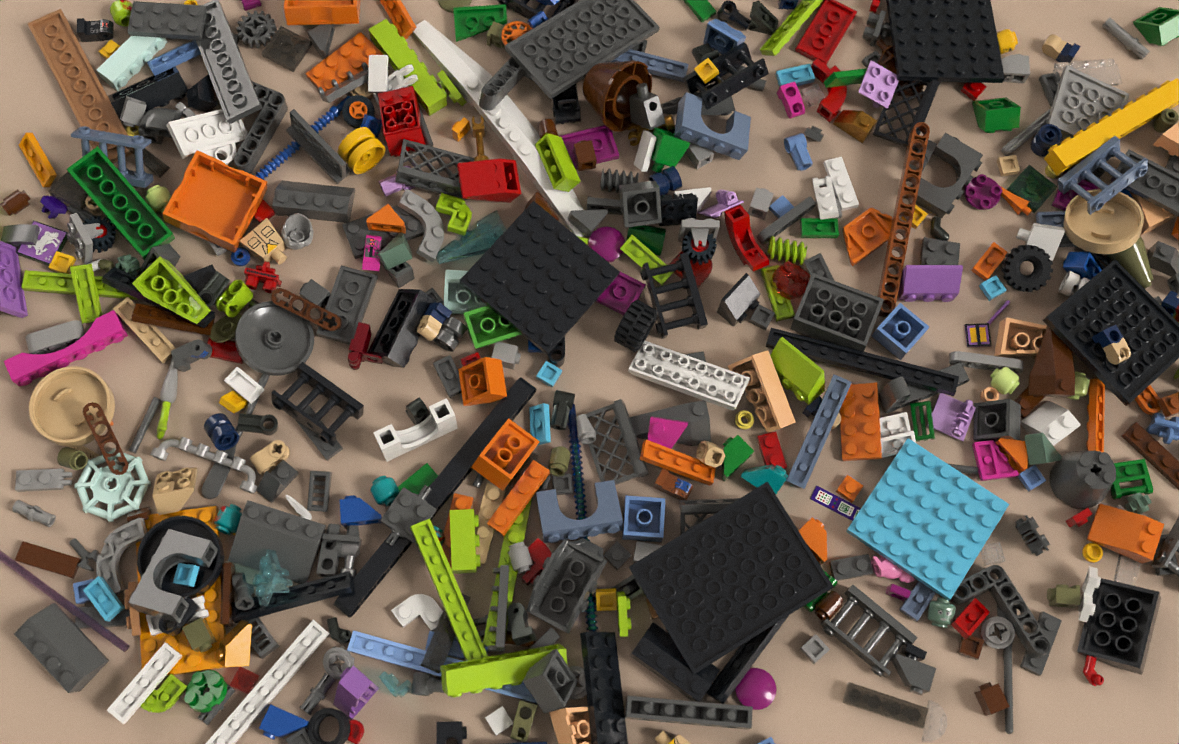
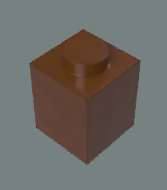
(584, 155)
(991, 698)

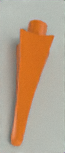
(1016, 202)

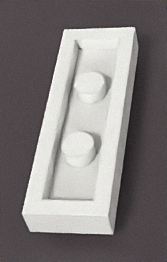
(841, 183)

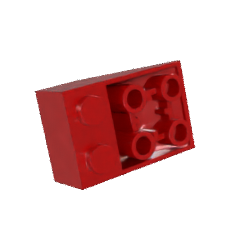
(399, 111)
(489, 180)

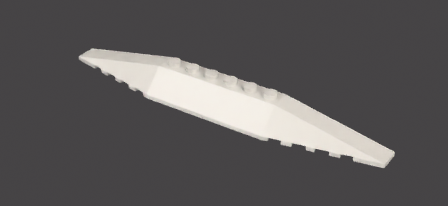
(504, 119)

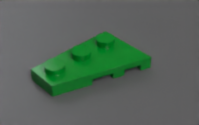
(477, 19)

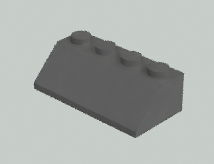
(314, 201)
(61, 648)

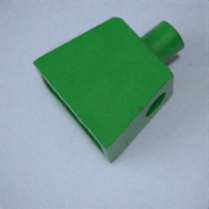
(667, 149)

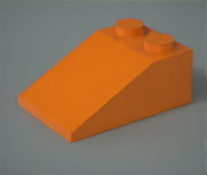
(505, 454)
(1126, 533)

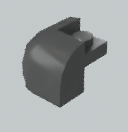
(154, 124)

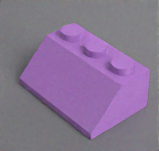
(930, 282)

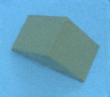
(395, 252)
(1040, 449)

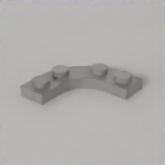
(430, 221)
(115, 545)

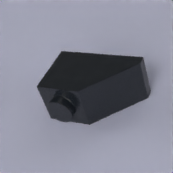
(202, 95)

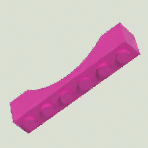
(103, 332)

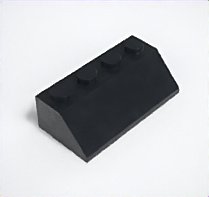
(153, 91)
(399, 328)
(662, 657)

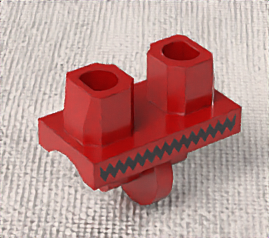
(262, 274)

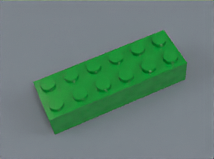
(120, 202)

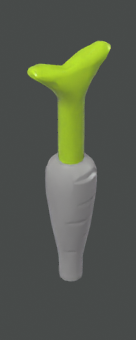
(167, 396)

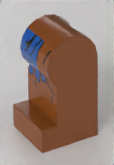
(673, 485)

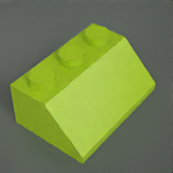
(797, 372)

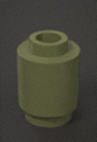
(1165, 120)
(72, 458)
(559, 461)

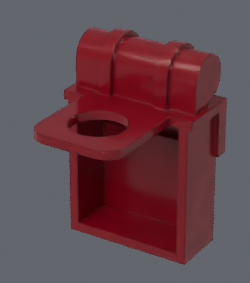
(359, 347)

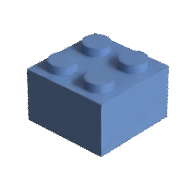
(900, 331)
(643, 519)

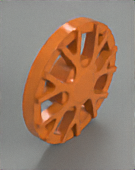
(514, 33)

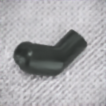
(337, 633)

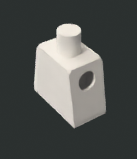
(1043, 237)

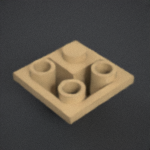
(173, 489)

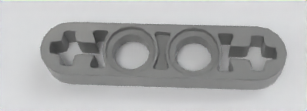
(985, 362)

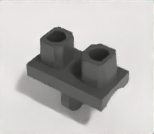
(872, 34)

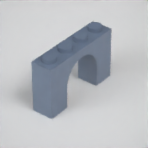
(692, 129)
(558, 527)

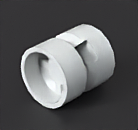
(1069, 281)

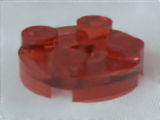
(797, 274)

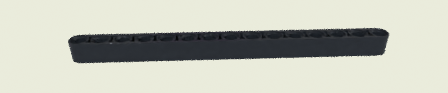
(442, 489)

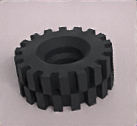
(1041, 270)

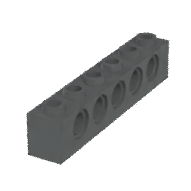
(688, 712)

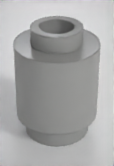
(520, 557)

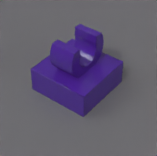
(53, 205)

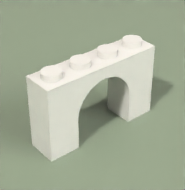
(438, 423)

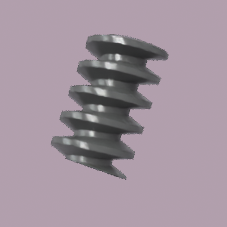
(614, 180)

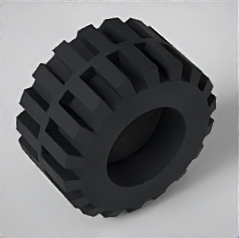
(635, 325)

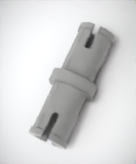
(33, 513)

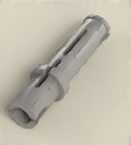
(1123, 36)

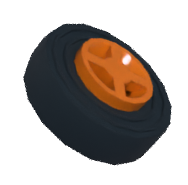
(357, 105)

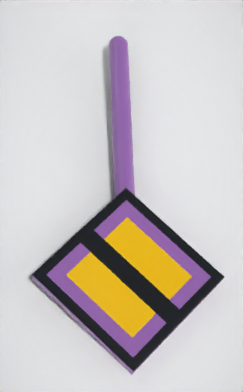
(979, 334)

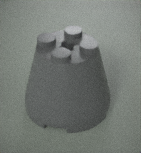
(1082, 478)

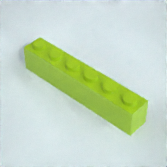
(388, 41)
(492, 670)

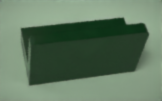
(650, 236)

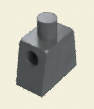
(645, 108)

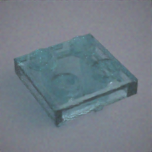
(270, 578)

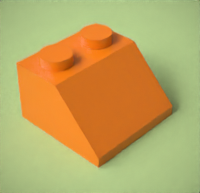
(482, 381)

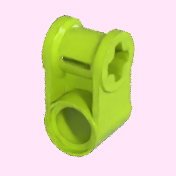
(236, 297)

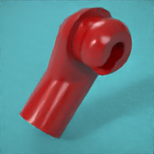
(1089, 672)

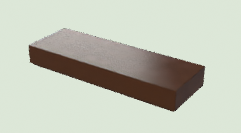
(48, 559)
(227, 594)

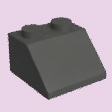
(640, 203)
(997, 420)
(550, 682)

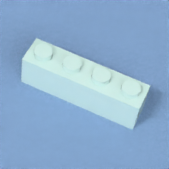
(129, 59)

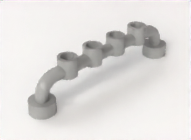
(203, 451)

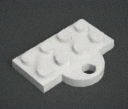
(207, 134)

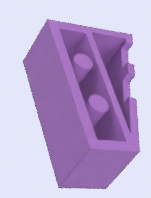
(353, 692)

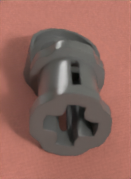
(244, 592)

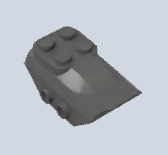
(566, 583)

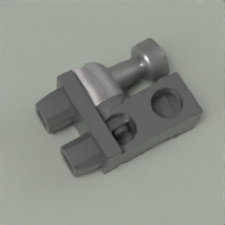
(335, 546)

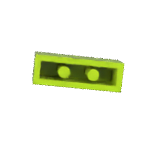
(557, 162)
(464, 541)

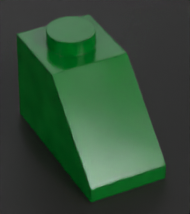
(736, 454)

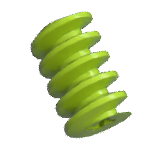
(787, 250)

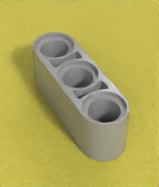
(54, 338)

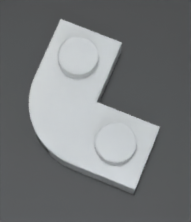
(1090, 583)
(417, 606)

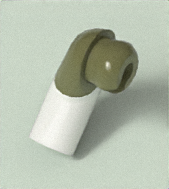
(102, 264)

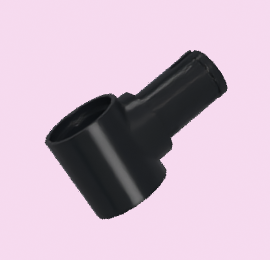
(733, 16)

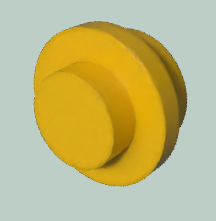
(1092, 552)

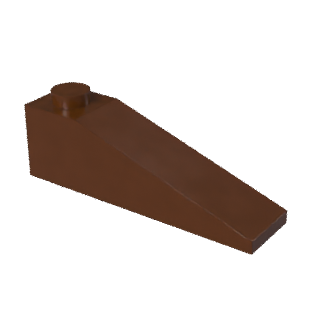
(1053, 369)

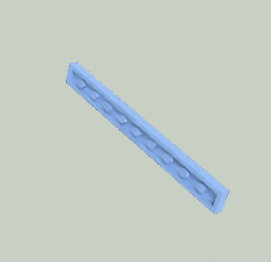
(412, 657)

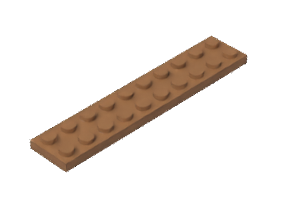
(77, 77)

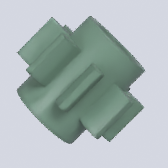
(128, 264)
(1138, 503)

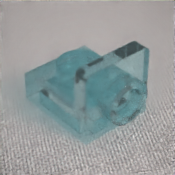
(391, 683)

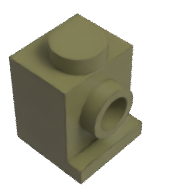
(494, 35)
(1064, 596)

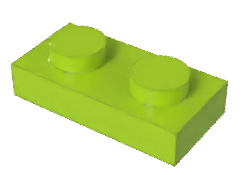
(454, 94)
(623, 605)

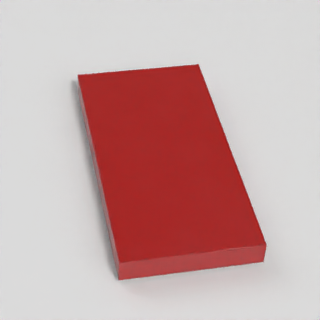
(826, 31)

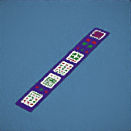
(835, 503)

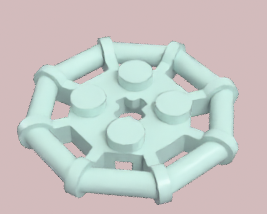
(117, 494)

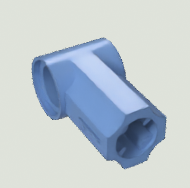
(798, 148)

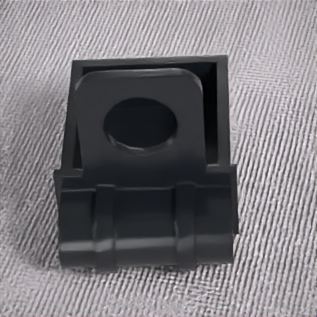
(566, 106)

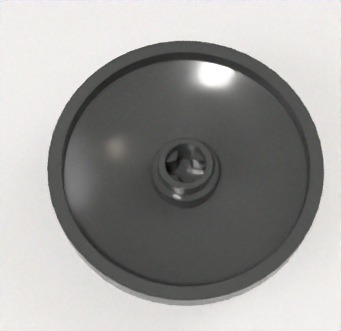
(273, 339)

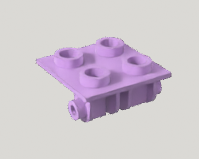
(878, 85)
(725, 200)
(952, 416)

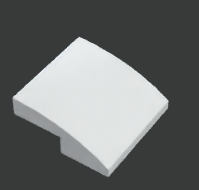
(894, 433)

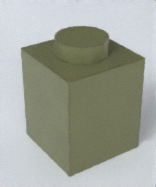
(199, 635)

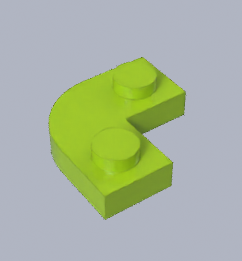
(458, 210)
(165, 696)

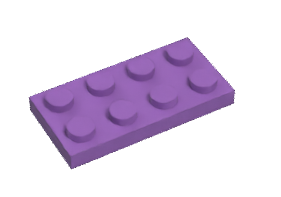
(11, 294)

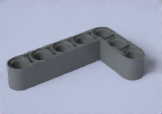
(501, 84)
(261, 125)
(899, 394)
(1006, 604)

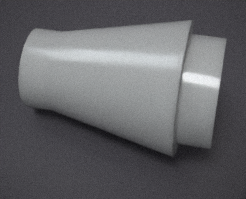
(585, 430)

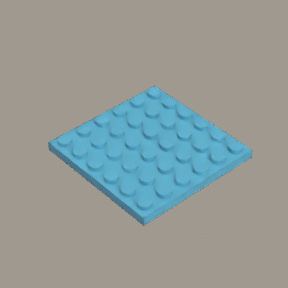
(928, 519)

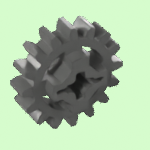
(256, 29)

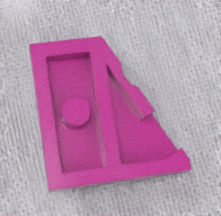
(665, 431)
(991, 462)

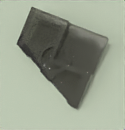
(152, 162)

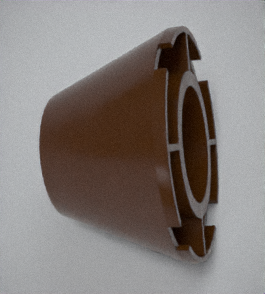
(609, 89)

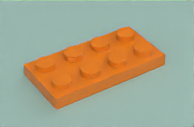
(344, 59)
(861, 423)

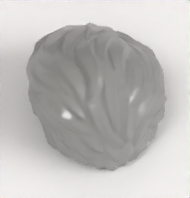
(297, 231)

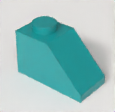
(772, 474)

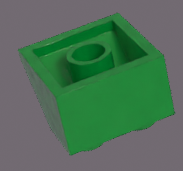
(1159, 25)
(996, 114)

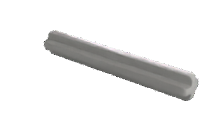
(1025, 134)

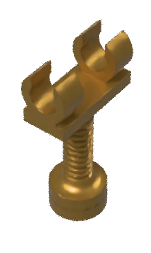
(669, 124)
(479, 133)

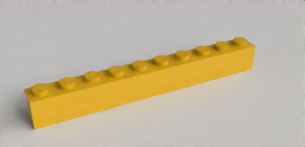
(1118, 124)

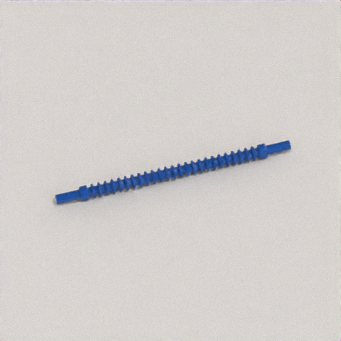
(333, 112)

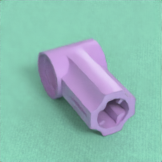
(389, 185)

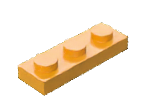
(37, 159)

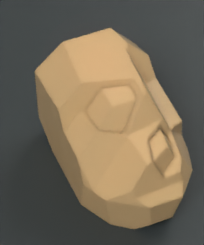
(710, 454)

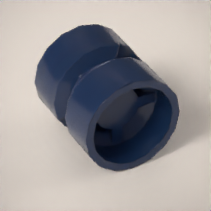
(1045, 139)
(667, 180)
(221, 431)

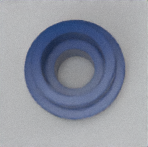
(240, 261)

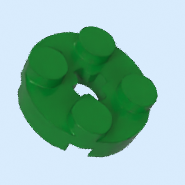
(199, 682)

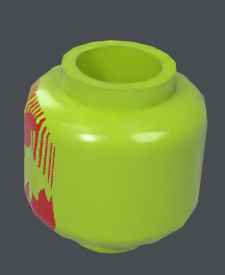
(121, 12)

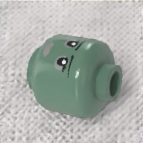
(941, 612)

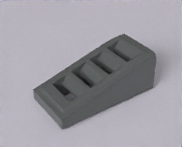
(327, 483)
(268, 648)

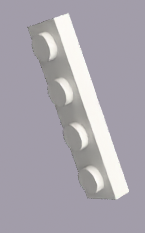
(144, 683)

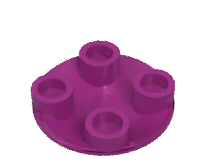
(982, 192)
(607, 243)
(756, 689)

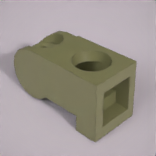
(523, 720)

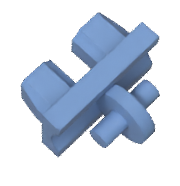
(1164, 428)

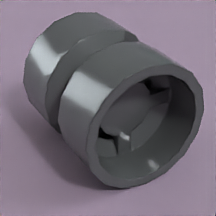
(450, 333)

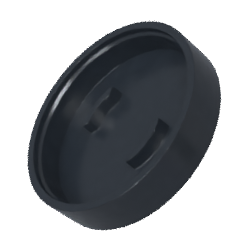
(188, 525)

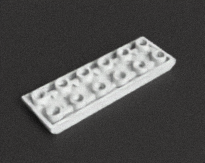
(689, 375)

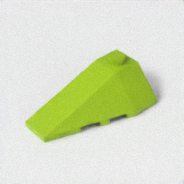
(168, 288)

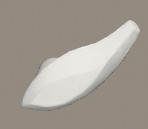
(299, 508)

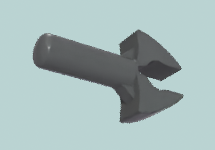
(85, 555)

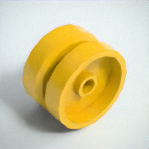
(361, 150)

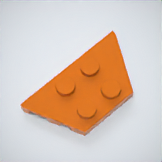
(866, 234)

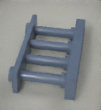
(1098, 160)
(135, 178)

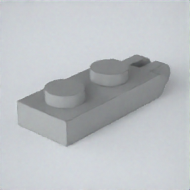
(42, 480)

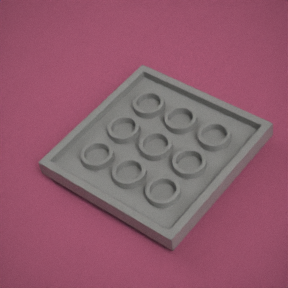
(1083, 101)

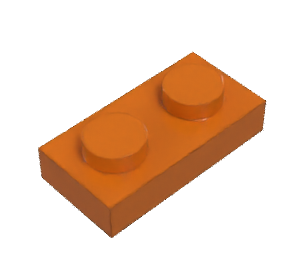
(989, 261)

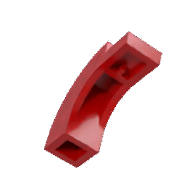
(832, 104)
(742, 239)

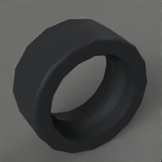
(317, 718)

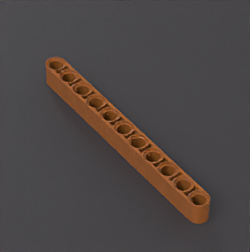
(905, 210)

